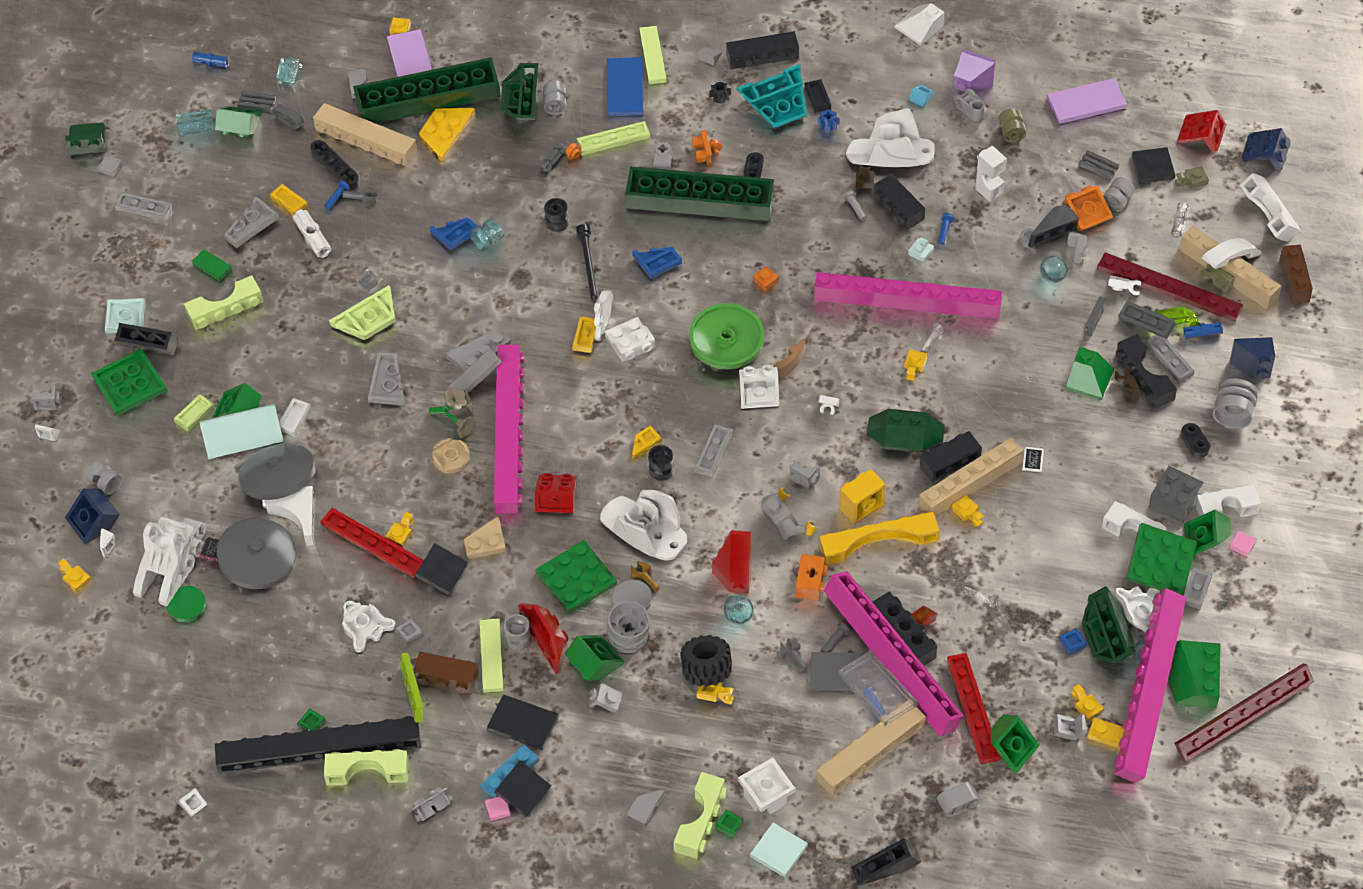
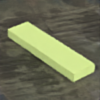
(652, 55)
(613, 138)
(491, 655)

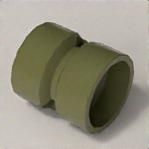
(1012, 125)

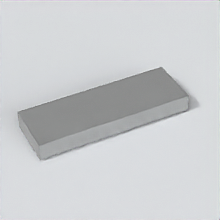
(143, 206)
(1169, 358)
(477, 371)
(713, 450)

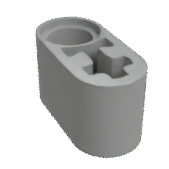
(958, 799)

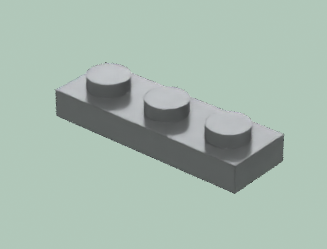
(1147, 319)

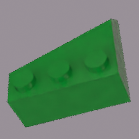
(1195, 674)

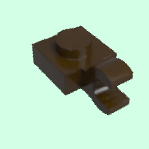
(1130, 386)

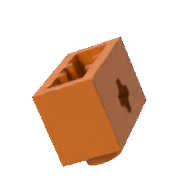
(810, 577)

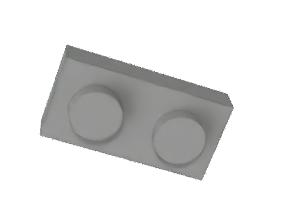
(1197, 588)

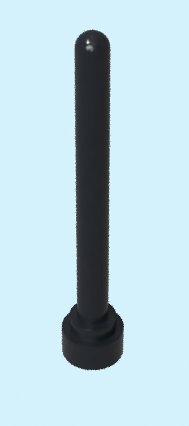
(583, 232)

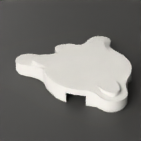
(602, 313)
(1136, 605)
(364, 623)

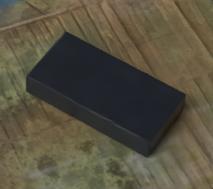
(817, 95)

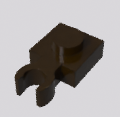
(864, 177)

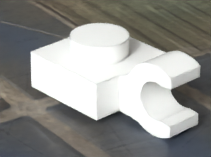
(1119, 283)

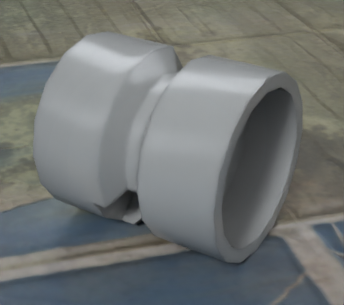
(554, 97)
(1118, 194)
(104, 477)
(517, 632)

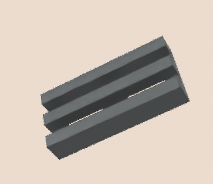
(257, 99)
(1100, 163)
(1095, 316)

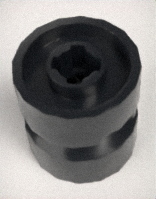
(556, 214)
(661, 462)

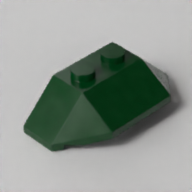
(521, 92)
(905, 430)
(1107, 628)

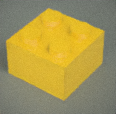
(862, 496)

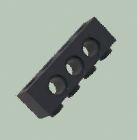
(927, 649)

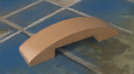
(795, 355)

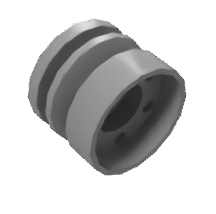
(1235, 403)
(628, 627)

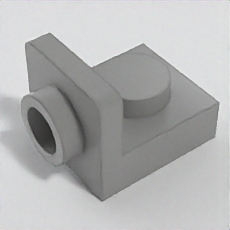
(47, 401)

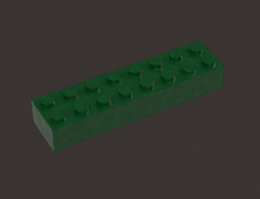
(427, 91)
(699, 193)

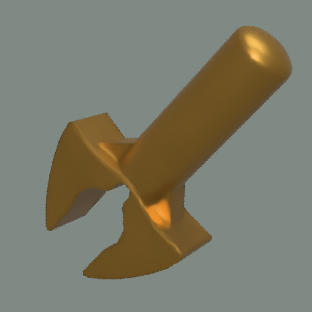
(644, 575)

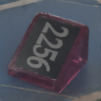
(209, 549)

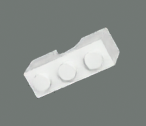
(990, 165)
(1242, 499)
(1122, 517)

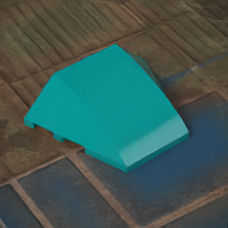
(778, 97)

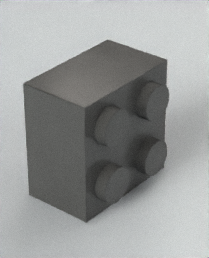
(1176, 494)

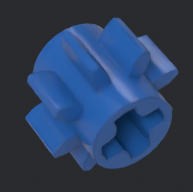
(828, 120)

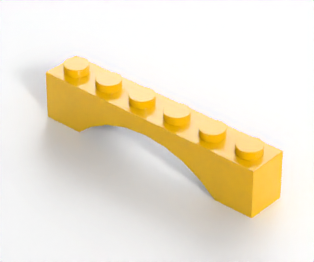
(916, 529)

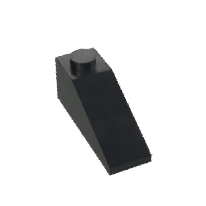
(1056, 223)
(887, 862)

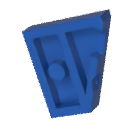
(454, 232)
(657, 260)

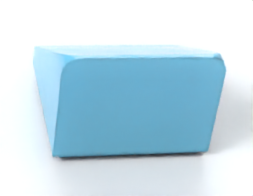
(921, 95)

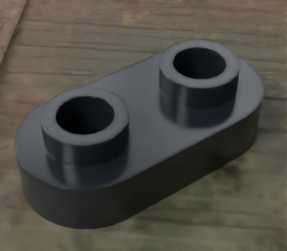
(752, 169)
(1195, 438)

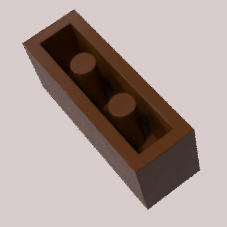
(1296, 274)
(446, 672)

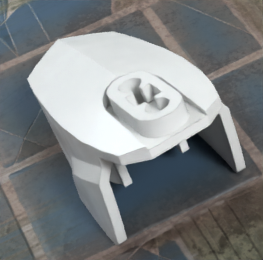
(892, 143)
(645, 521)

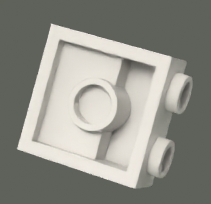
(630, 339)
(759, 387)

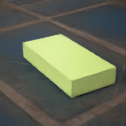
(194, 412)

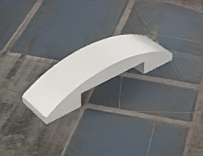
(1230, 249)

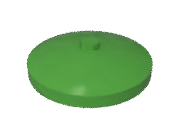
(726, 336)

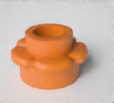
(573, 151)

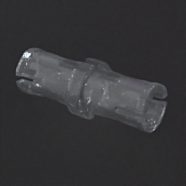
(1179, 219)

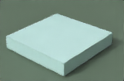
(124, 311)
(779, 850)

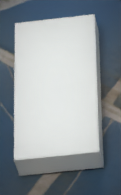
(293, 416)

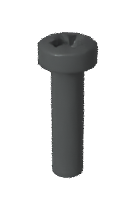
(841, 629)

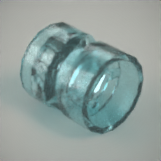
(486, 234)

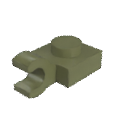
(1193, 177)
(1220, 277)

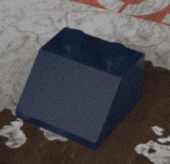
(1253, 356)
(91, 514)

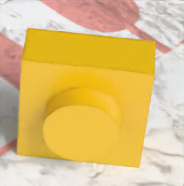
(399, 25)

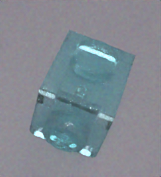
(288, 70)

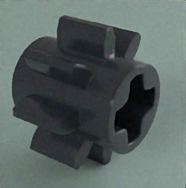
(720, 92)

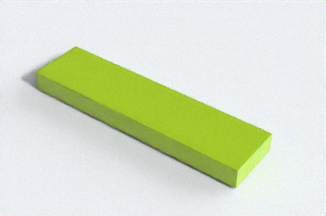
(411, 687)

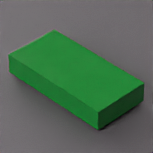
(211, 265)

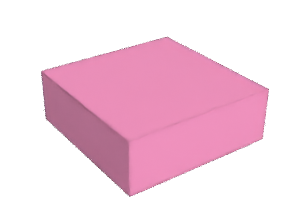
(1243, 543)
(497, 808)

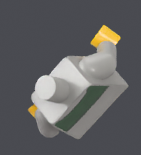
(782, 517)

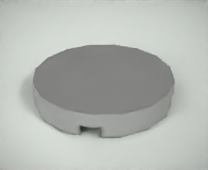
(632, 591)

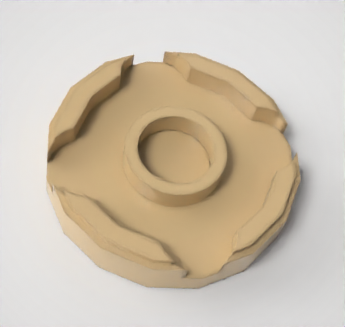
(450, 455)

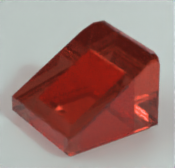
(924, 616)

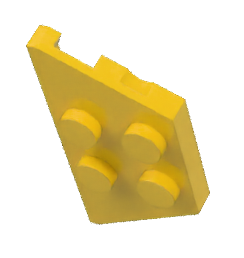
(445, 128)

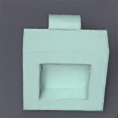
(921, 249)

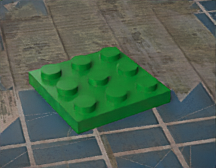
(129, 382)
(1161, 559)
(576, 576)

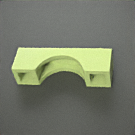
(204, 312)
(342, 766)
(691, 837)

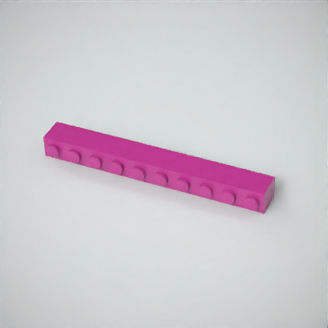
(907, 295)
(508, 430)
(893, 652)
(1149, 685)

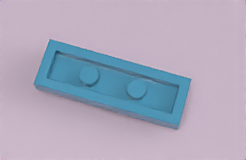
(494, 780)

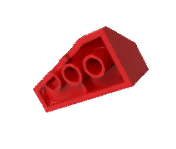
(733, 562)

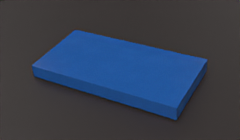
(625, 86)

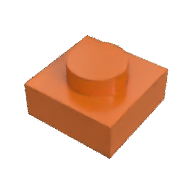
(765, 278)

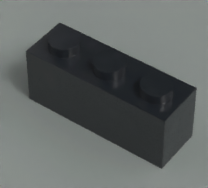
(899, 201)
(146, 339)
(950, 456)

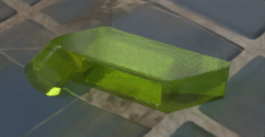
(1180, 315)

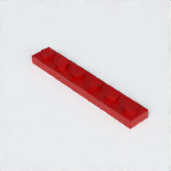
(372, 542)
(973, 707)

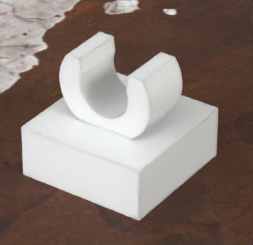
(829, 402)

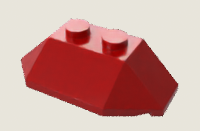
(546, 634)

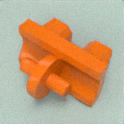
(702, 141)

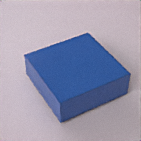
(1073, 641)

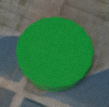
(187, 604)

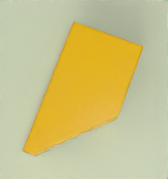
(645, 440)

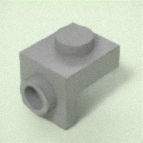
(1079, 242)
(803, 476)
(604, 697)
(1069, 727)

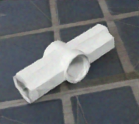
(312, 233)

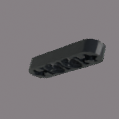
(336, 163)

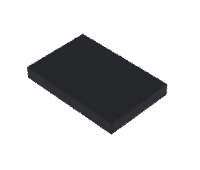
(522, 722)

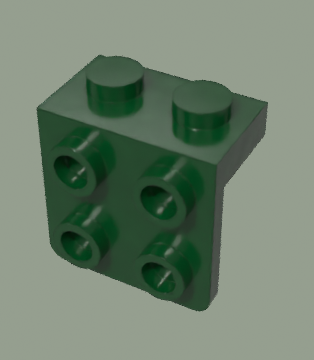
(86, 138)

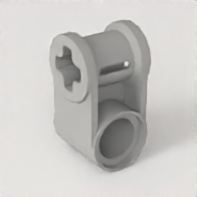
(971, 105)
(662, 156)

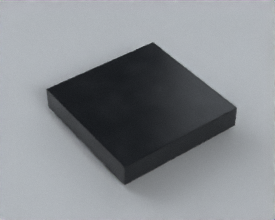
(1153, 165)
(441, 569)
(522, 788)

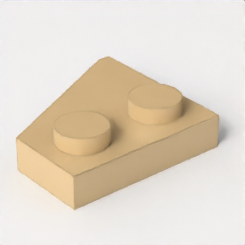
(485, 541)

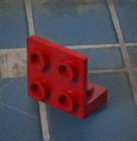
(1203, 126)
(555, 493)

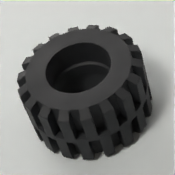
(706, 660)

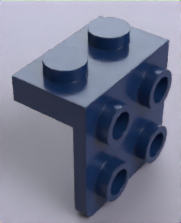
(1267, 144)

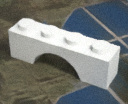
(1279, 219)

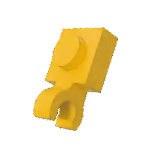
(914, 362)
(967, 509)
(401, 532)
(73, 577)
(713, 692)
(1085, 704)

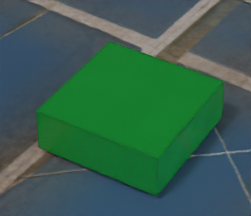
(311, 721)
(729, 823)

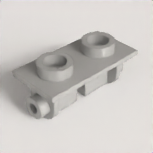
(438, 799)

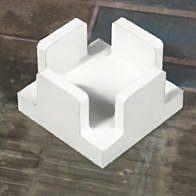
(766, 787)

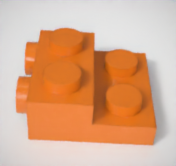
(1089, 207)

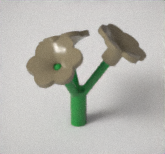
(456, 400)

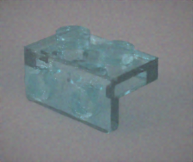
(195, 122)

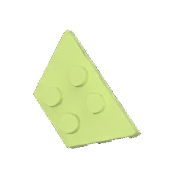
(367, 316)

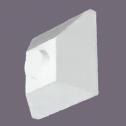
(921, 23)

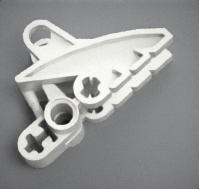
(170, 553)

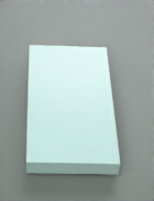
(241, 431)

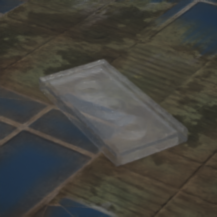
(877, 688)

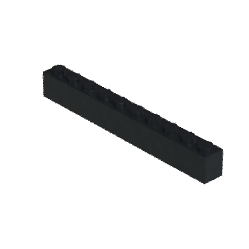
(314, 744)

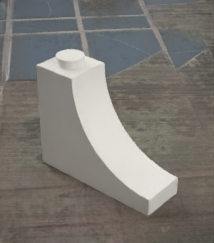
(297, 508)

